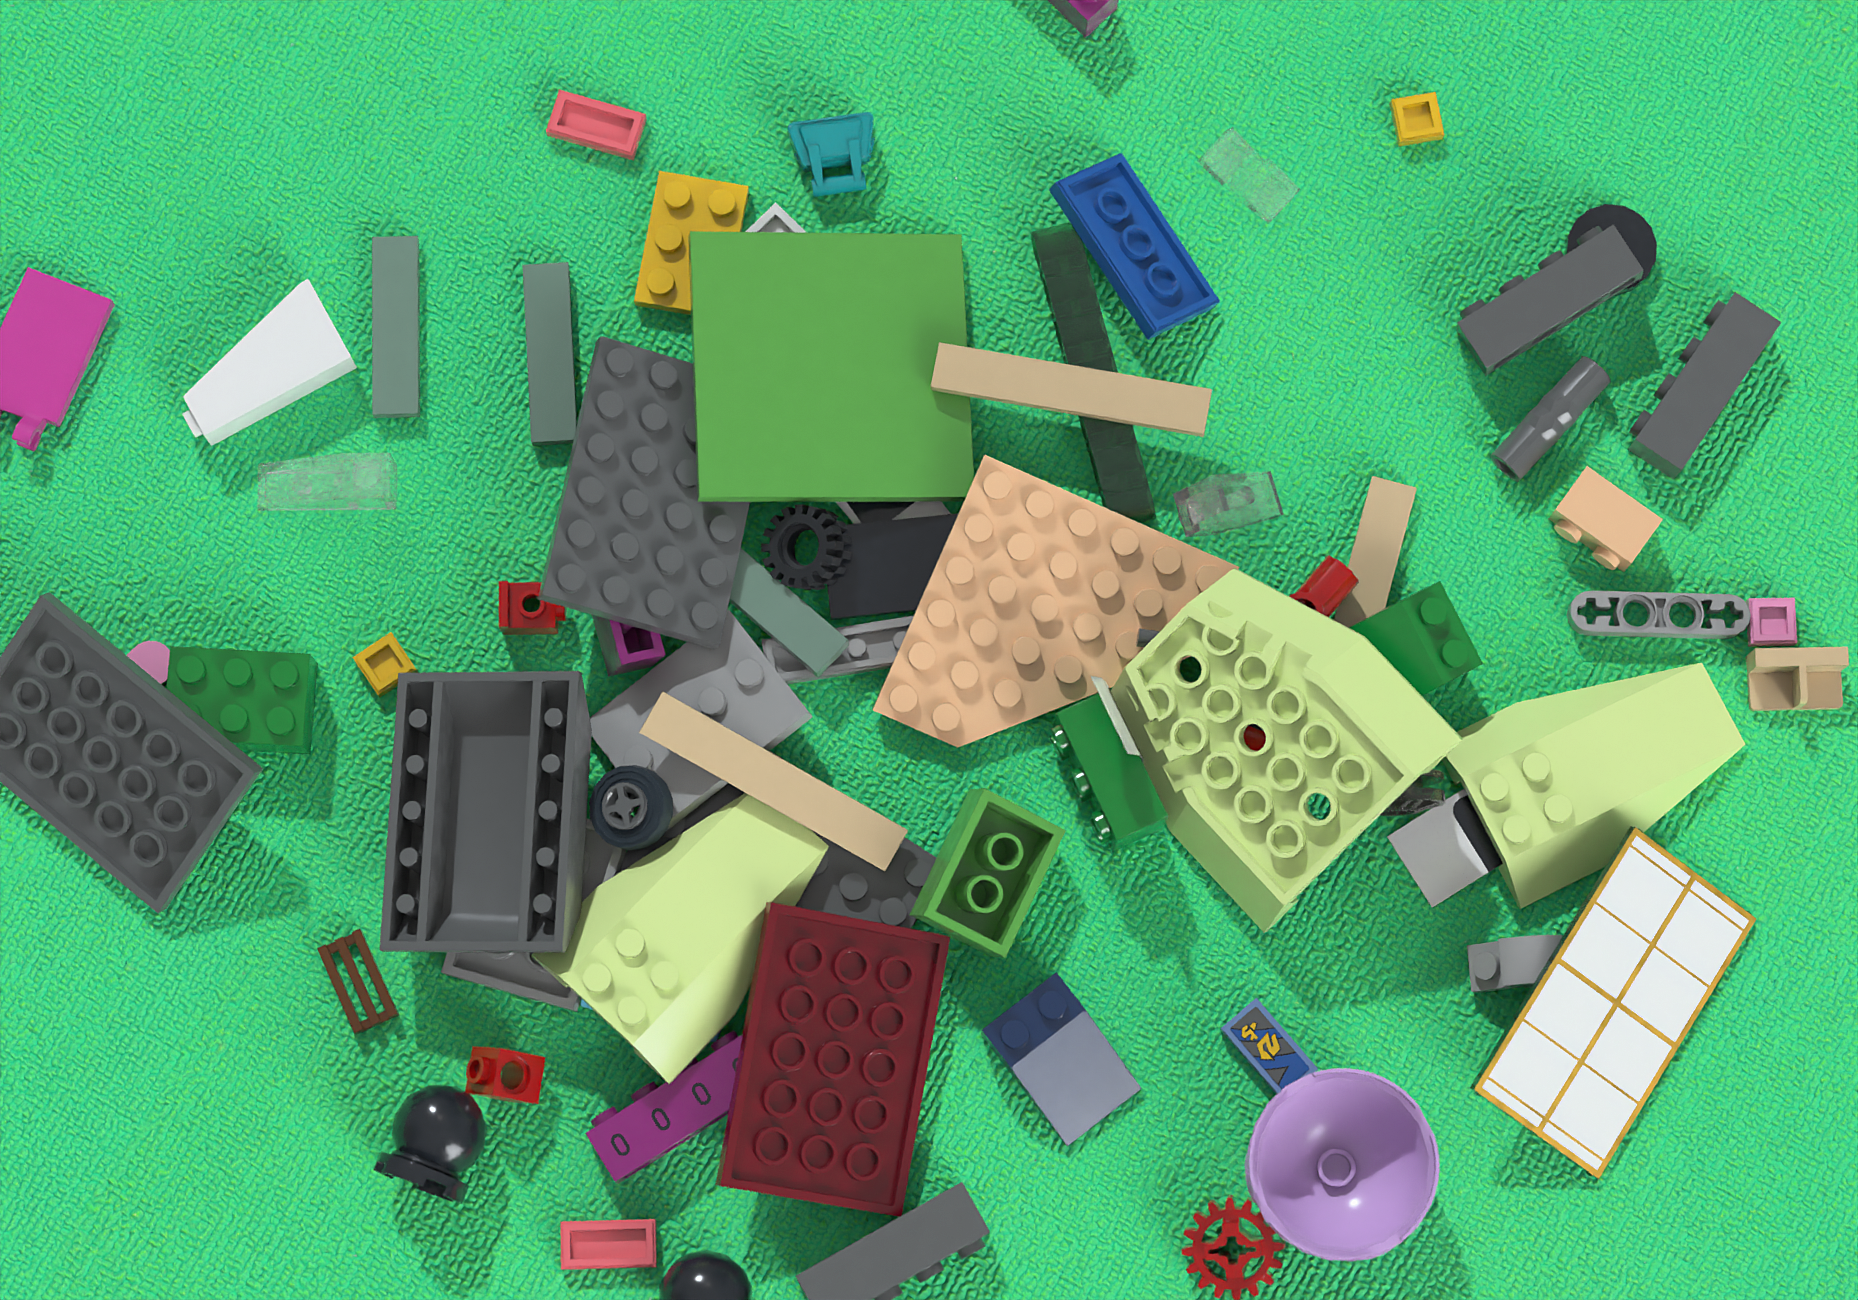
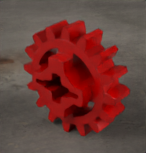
(1234, 1268)

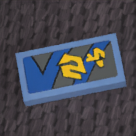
(1267, 1047)

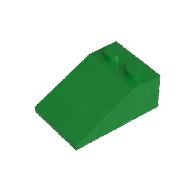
(1422, 638)

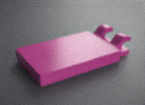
(46, 350)

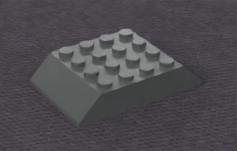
(486, 812)

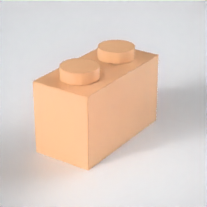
(1604, 520)

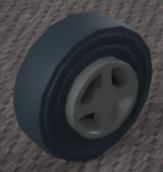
(615, 800)

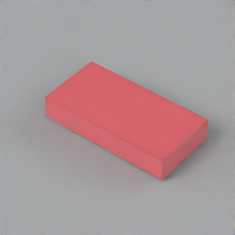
(596, 124)
(608, 1244)

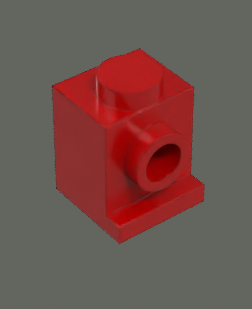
(517, 621)

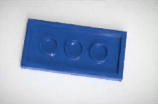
(1134, 245)

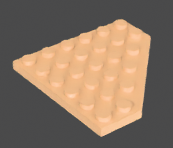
(1032, 606)

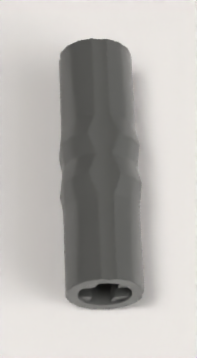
(1550, 418)

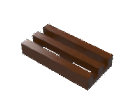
(341, 945)

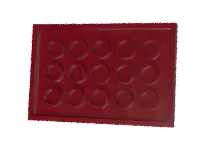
(833, 1060)

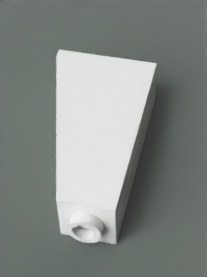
(270, 368)

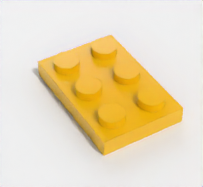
(679, 207)

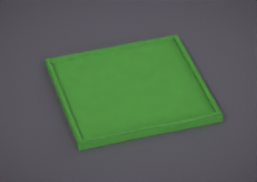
(824, 366)

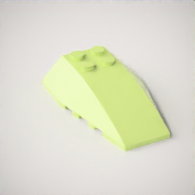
(1581, 766)
(680, 930)

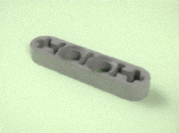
(1658, 620)

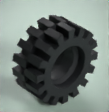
(783, 543)

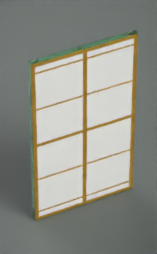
(1613, 1002)

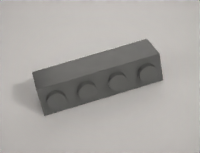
(1548, 299)
(1703, 385)
(900, 1251)

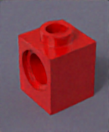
(520, 1075)

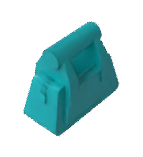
(834, 144)

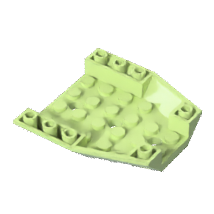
(1331, 722)

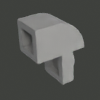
(1509, 962)

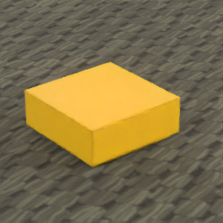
(1416, 119)
(383, 663)

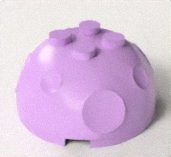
(1342, 1164)

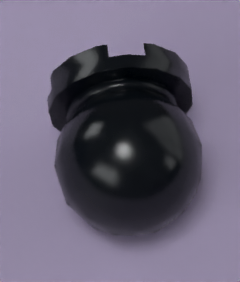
(435, 1139)
(705, 1277)

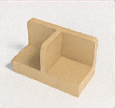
(1796, 678)

